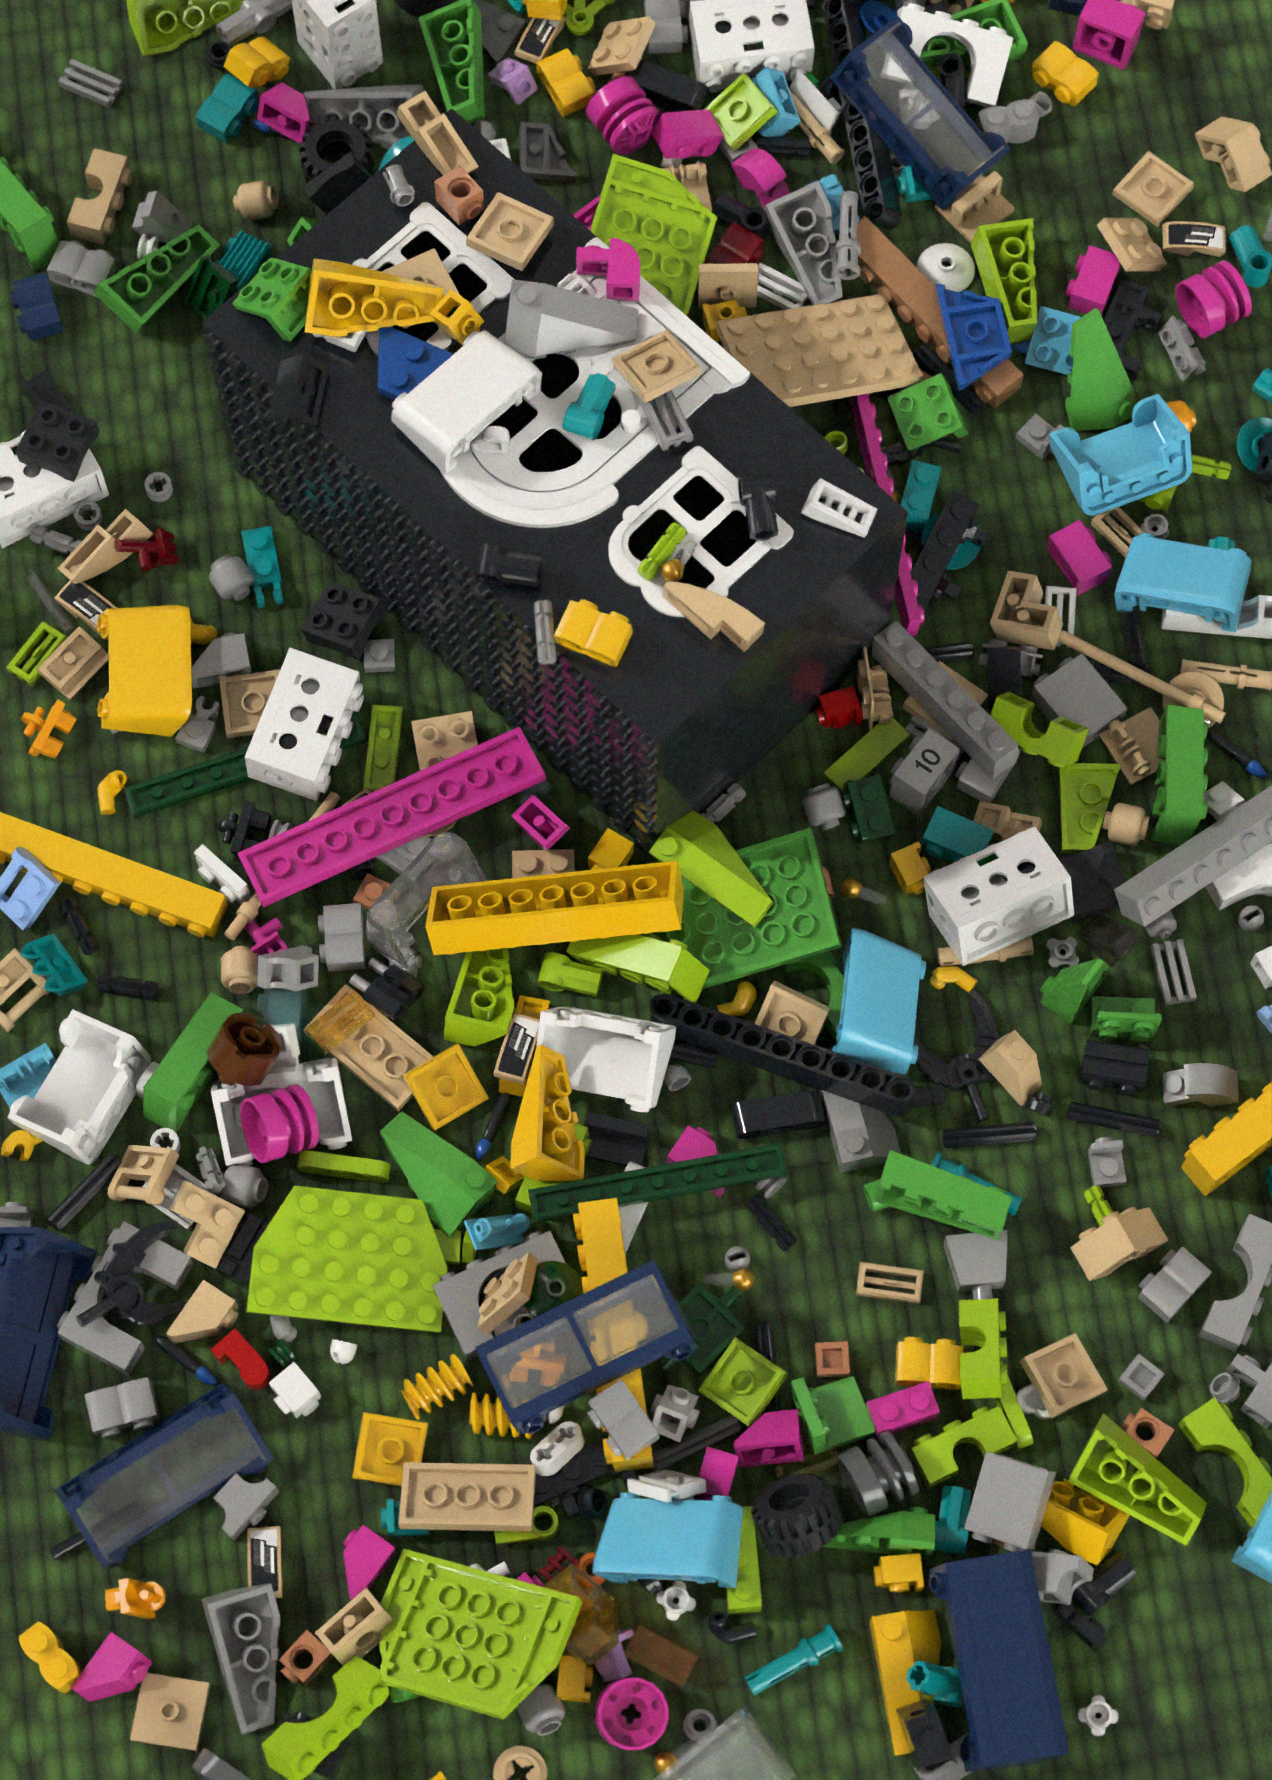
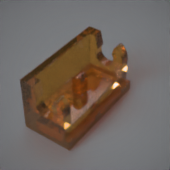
(661, 1654)

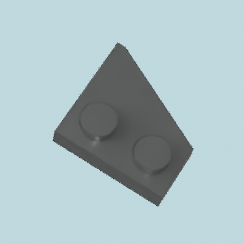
(499, 30)
(541, 154)

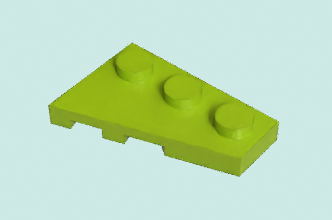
(1083, 803)

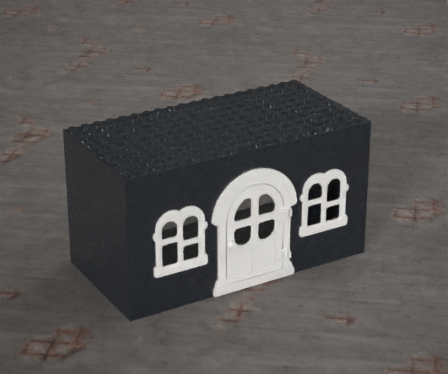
(679, 708)

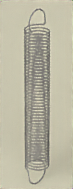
(53, 605)

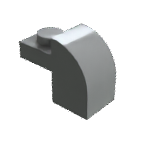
(1201, 1082)
(1259, 1402)

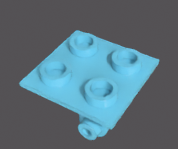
(1052, 341)
(26, 1074)

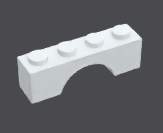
(1253, 621)

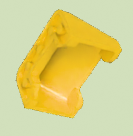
(147, 669)

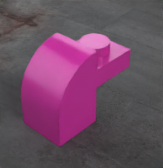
(761, 173)
(618, 263)

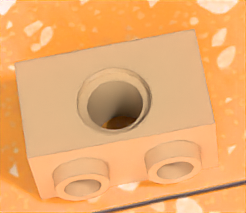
(355, 1627)

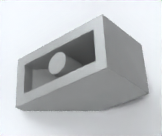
(222, 658)

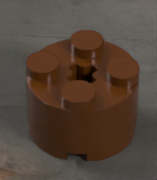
(244, 1050)

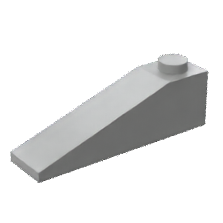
(370, 107)
(806, 238)
(558, 320)
(858, 1132)
(246, 1639)

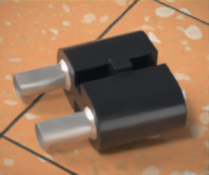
(392, 991)

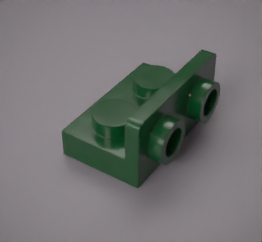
(868, 809)

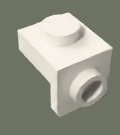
(1222, 800)

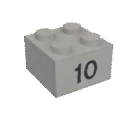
(923, 771)

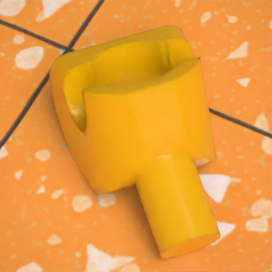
(21, 1140)

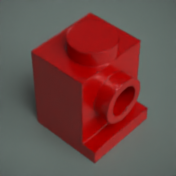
(838, 709)

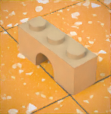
(94, 218)

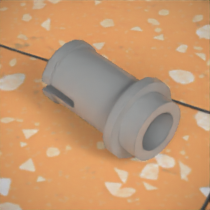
(401, 191)

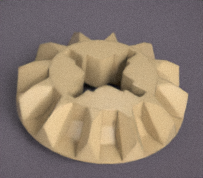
(524, 1758)

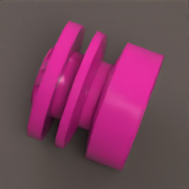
(623, 115)
(1213, 299)
(279, 1123)
(641, 1730)

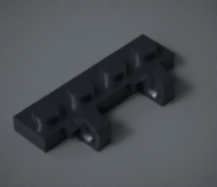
(1128, 313)
(950, 529)
(581, 1469)

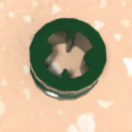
(282, 1354)

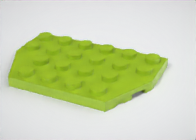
(660, 223)
(349, 1261)
(471, 1634)

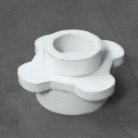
(678, 1591)
(1098, 1705)

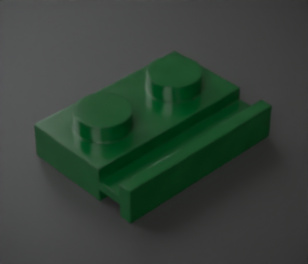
(210, 287)

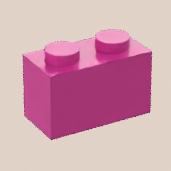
(687, 134)
(1094, 281)
(1079, 557)
(903, 1409)

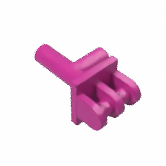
(266, 937)

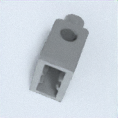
(977, 1262)

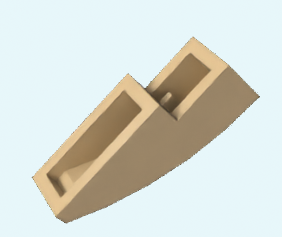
(435, 135)
(98, 550)
(714, 613)

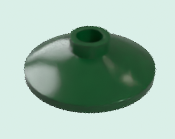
(551, 1273)

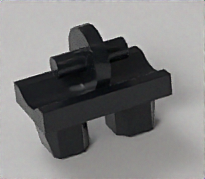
(250, 820)

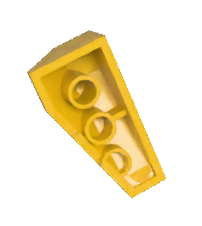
(361, 299)
(544, 1134)
(1082, 1521)
(898, 1643)

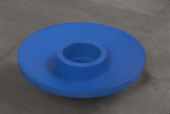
(876, 15)

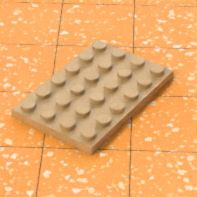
(823, 350)

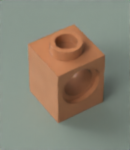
(459, 195)
(1160, 1431)
(309, 1644)

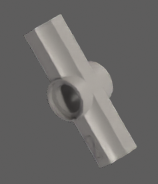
(252, 17)

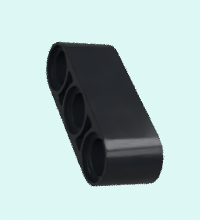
(670, 89)
(778, 1114)

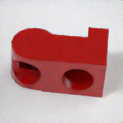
(242, 1355)

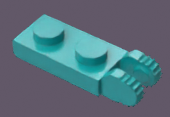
(263, 563)

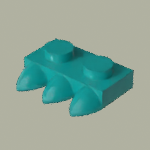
(55, 964)

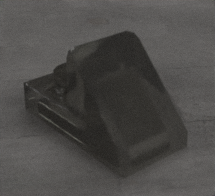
(1108, 938)

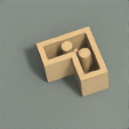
(1237, 150)
(1021, 617)
(214, 1219)
(1117, 1241)

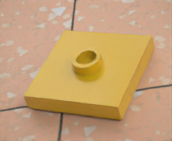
(445, 1086)
(385, 1446)

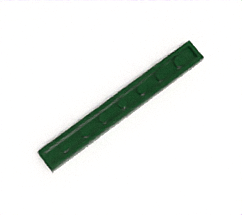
(205, 778)
(660, 1181)

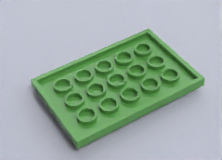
(792, 929)

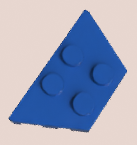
(973, 333)
(405, 361)

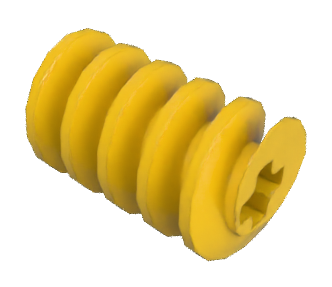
(435, 1386)
(491, 1416)

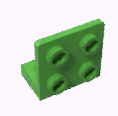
(279, 295)
(927, 412)
(1123, 1018)
(832, 1413)

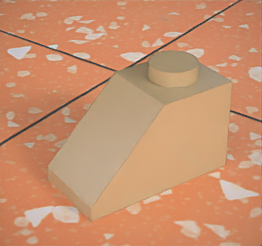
(1014, 1066)
(204, 1315)

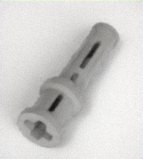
(848, 247)

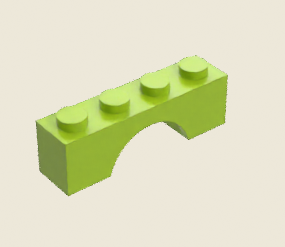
(1213, 1430)
(300, 1747)

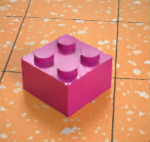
(1108, 31)

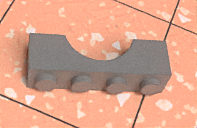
(1229, 1319)

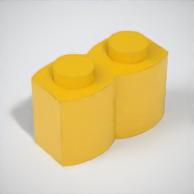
(257, 62)
(1064, 74)
(565, 82)
(594, 632)
(926, 1362)
(47, 1651)

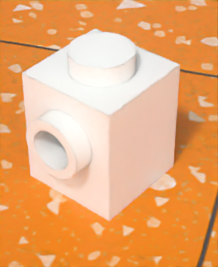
(295, 1392)

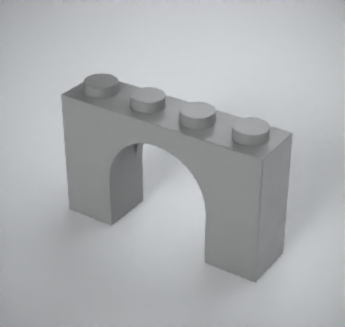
(462, 1292)
(101, 1338)

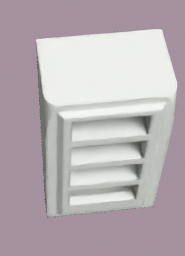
(825, 514)

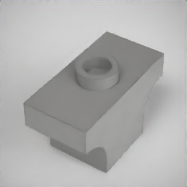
(160, 219)
(288, 969)
(244, 1503)
(1059, 1575)

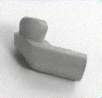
(282, 1328)

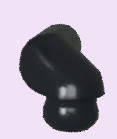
(729, 1632)

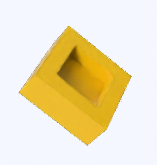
(501, 1172)

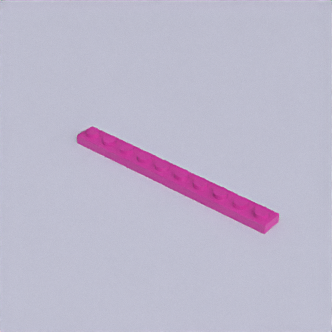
(875, 466)

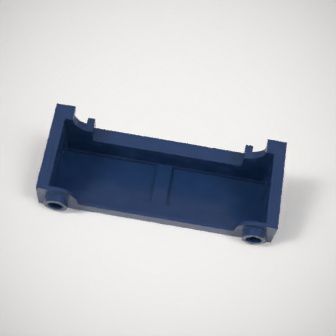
(34, 1293)
(1002, 1661)

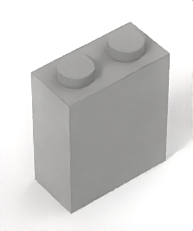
(1079, 695)
(1009, 1502)

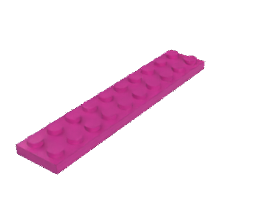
(391, 816)

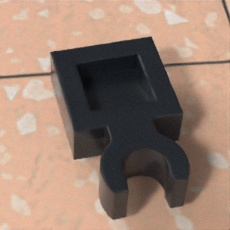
(1089, 1631)

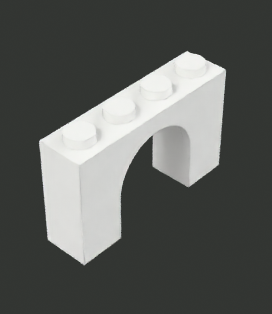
(986, 49)
(1244, 880)

